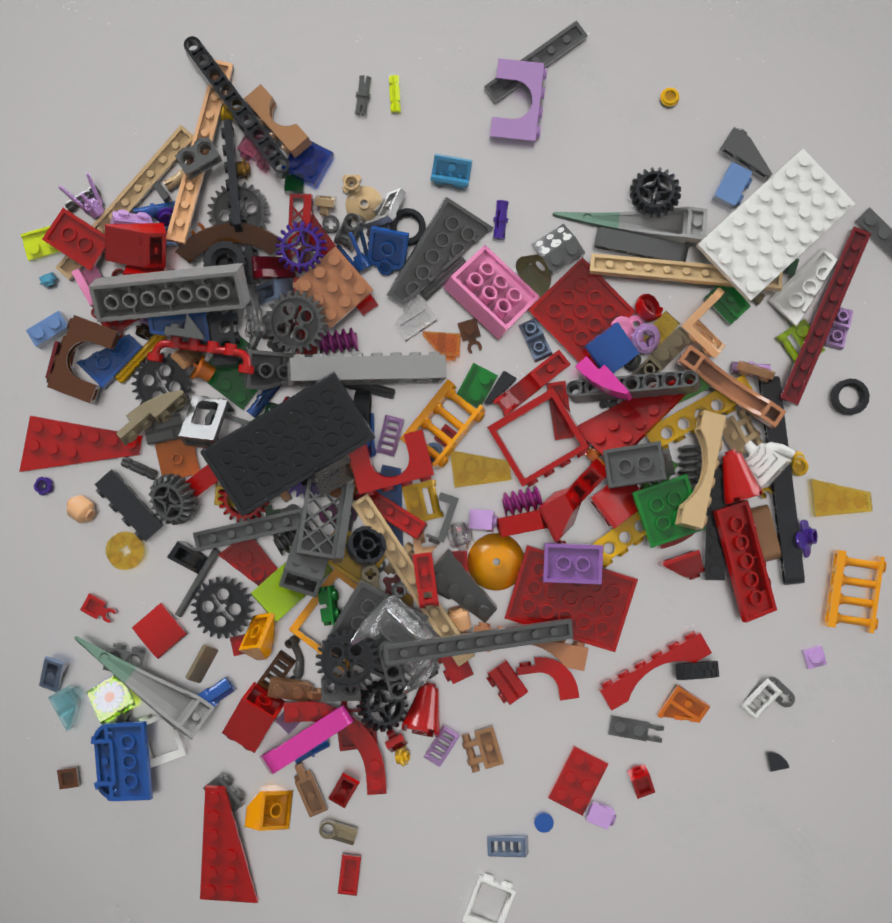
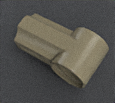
(340, 832)

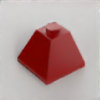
(560, 511)
(686, 564)

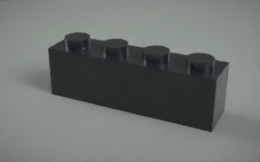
(129, 505)

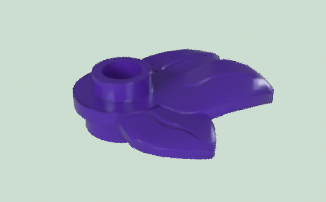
(806, 537)

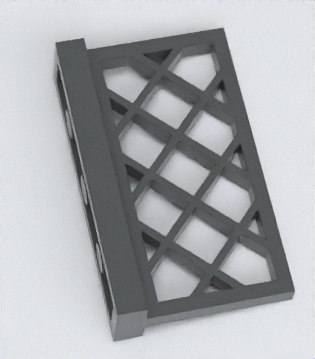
(341, 526)

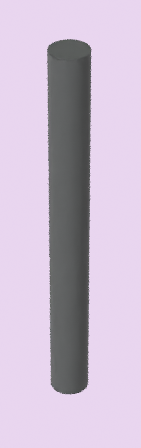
(197, 582)

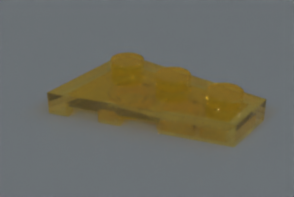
(837, 499)

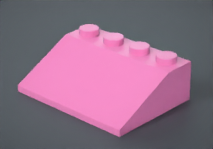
(491, 292)

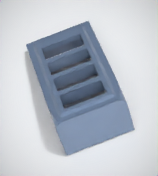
(507, 839)

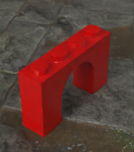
(369, 479)

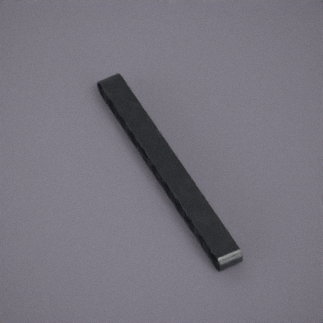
(783, 495)

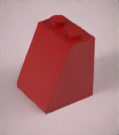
(614, 504)
(253, 718)

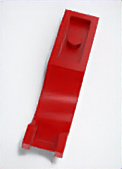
(532, 382)

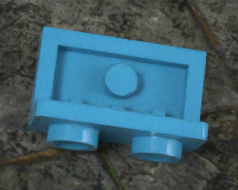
(451, 170)

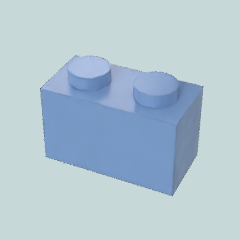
(732, 185)
(48, 329)

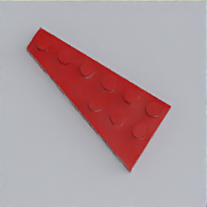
(628, 421)

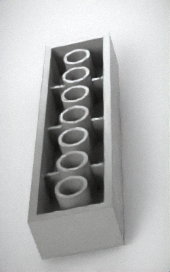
(170, 292)
(368, 369)

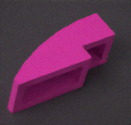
(602, 379)

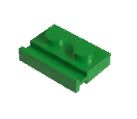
(730, 304)
(476, 385)

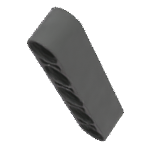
(639, 245)

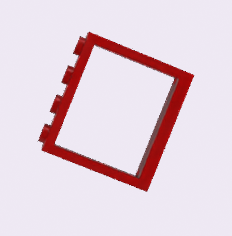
(549, 469)

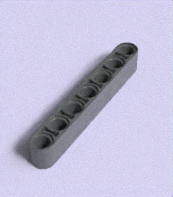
(642, 388)

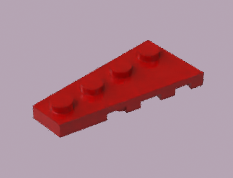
(249, 560)

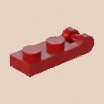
(425, 579)

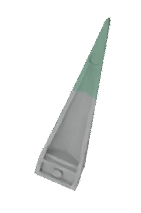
(679, 226)
(175, 705)

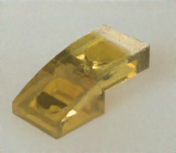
(665, 325)

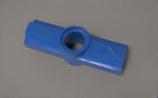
(217, 692)

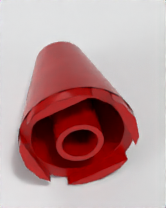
(738, 478)
(424, 712)

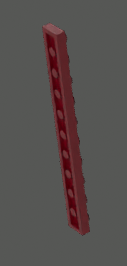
(825, 316)

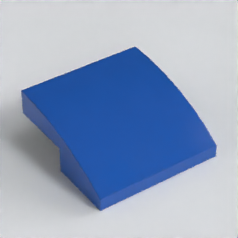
(612, 348)

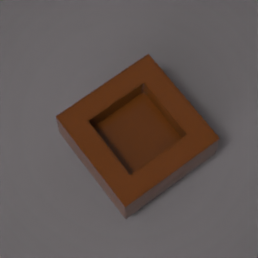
(68, 778)

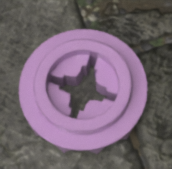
(651, 342)

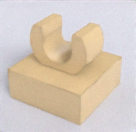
(325, 202)

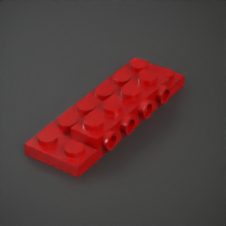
(745, 560)

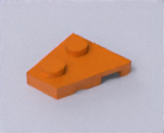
(683, 706)

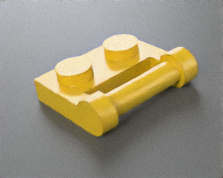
(415, 500)

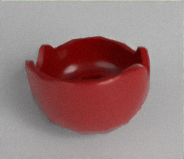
(648, 307)

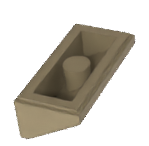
(201, 663)

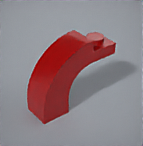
(563, 677)

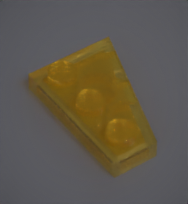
(477, 469)

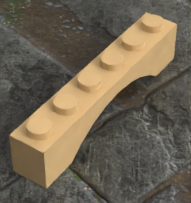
(709, 432)

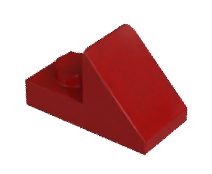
(343, 790)

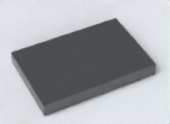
(634, 464)

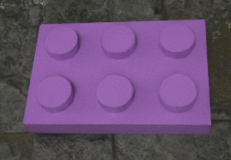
(573, 563)

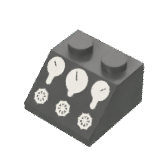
(559, 249)

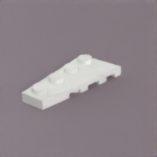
(803, 287)

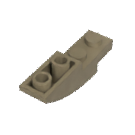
(663, 354)
(156, 409)

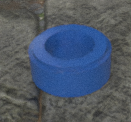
(543, 822)

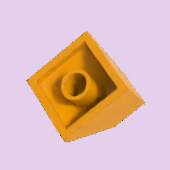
(259, 637)
(269, 811)

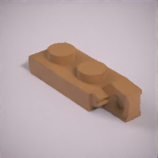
(292, 689)
(309, 791)

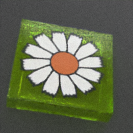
(110, 699)

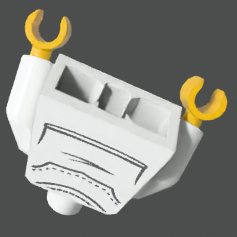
(769, 461)

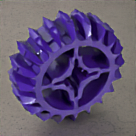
(301, 238)

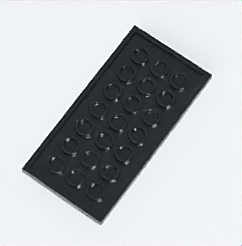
(288, 444)

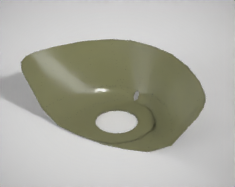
(532, 275)

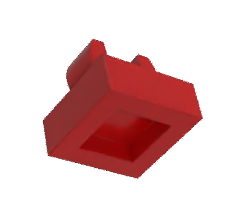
(395, 741)

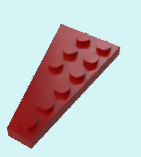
(62, 443)
(224, 862)

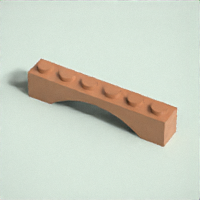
(735, 391)
(570, 655)

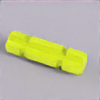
(394, 90)

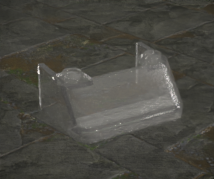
(400, 624)

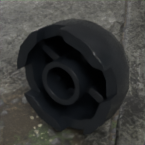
(366, 546)

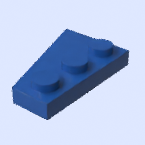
(158, 324)
(107, 363)

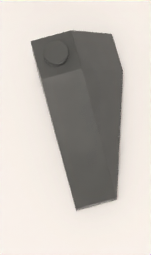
(269, 369)

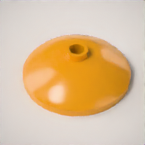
(481, 561)

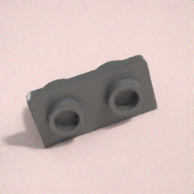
(236, 797)

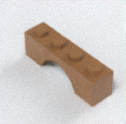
(291, 137)

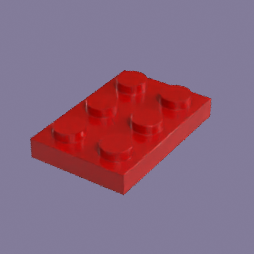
(76, 239)
(578, 780)

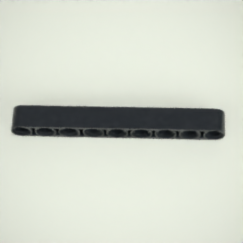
(232, 99)

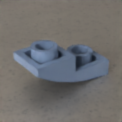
(535, 339)

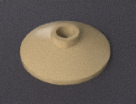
(367, 194)

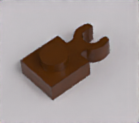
(469, 332)

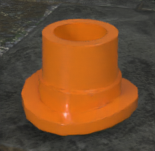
(203, 370)

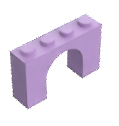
(530, 75)

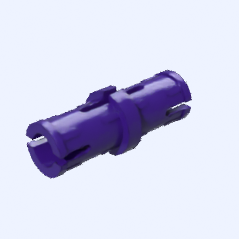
(500, 220)

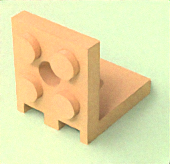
(699, 332)

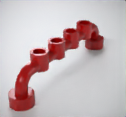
(194, 345)

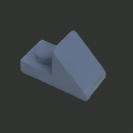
(52, 673)

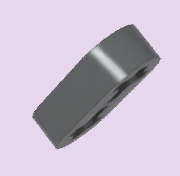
(785, 691)

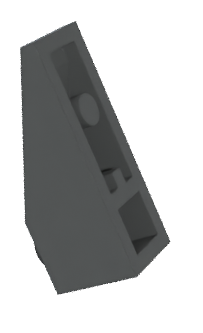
(743, 150)

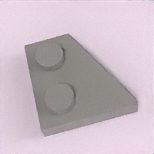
(387, 209)

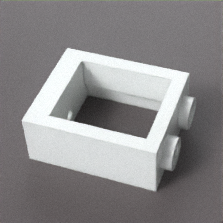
(181, 751)
(469, 917)

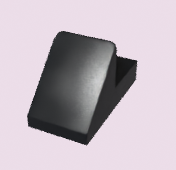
(187, 556)

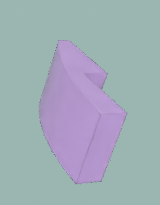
(839, 329)

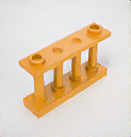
(436, 406)
(836, 598)

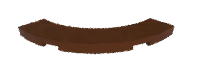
(205, 238)

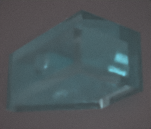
(67, 705)

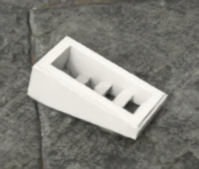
(761, 708)

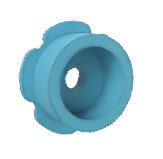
(47, 279)

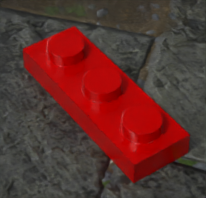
(560, 426)

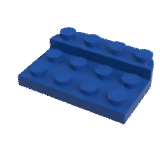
(123, 761)

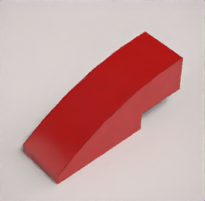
(589, 479)

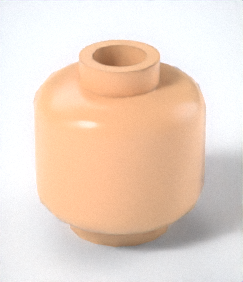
(81, 509)
(460, 618)

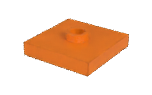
(177, 458)

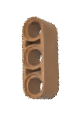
(766, 533)

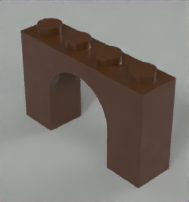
(62, 376)

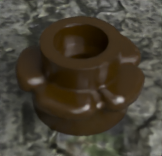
(143, 331)

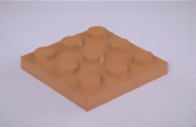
(335, 285)

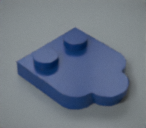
(387, 249)

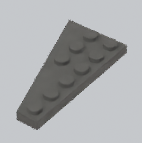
(442, 243)

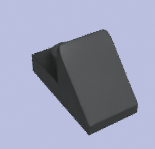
(190, 331)

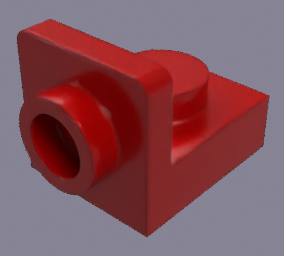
(641, 781)

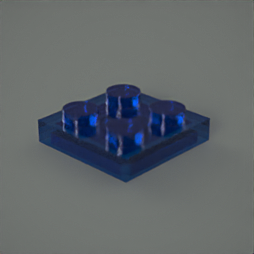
(310, 163)

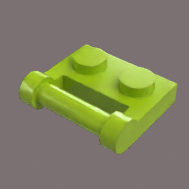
(798, 335)

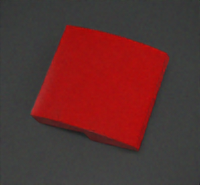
(159, 630)

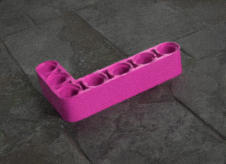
(295, 747)

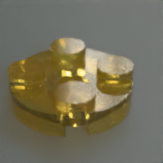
(132, 559)

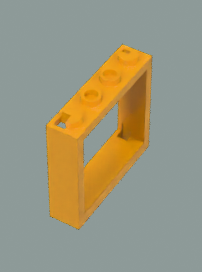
(312, 605)

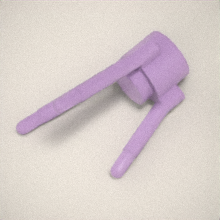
(92, 205)

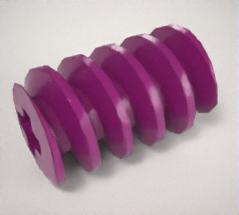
(338, 341)
(521, 500)

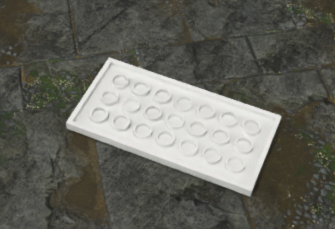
(775, 225)

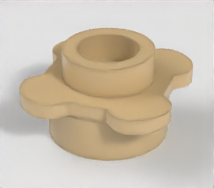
(351, 188)

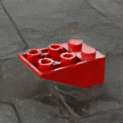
(136, 244)

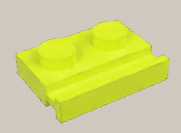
(35, 246)

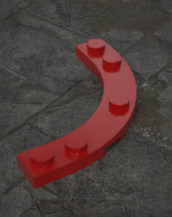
(357, 732)

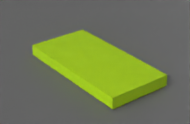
(276, 598)

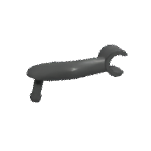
(293, 643)

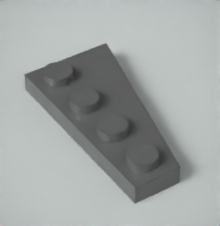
(461, 587)

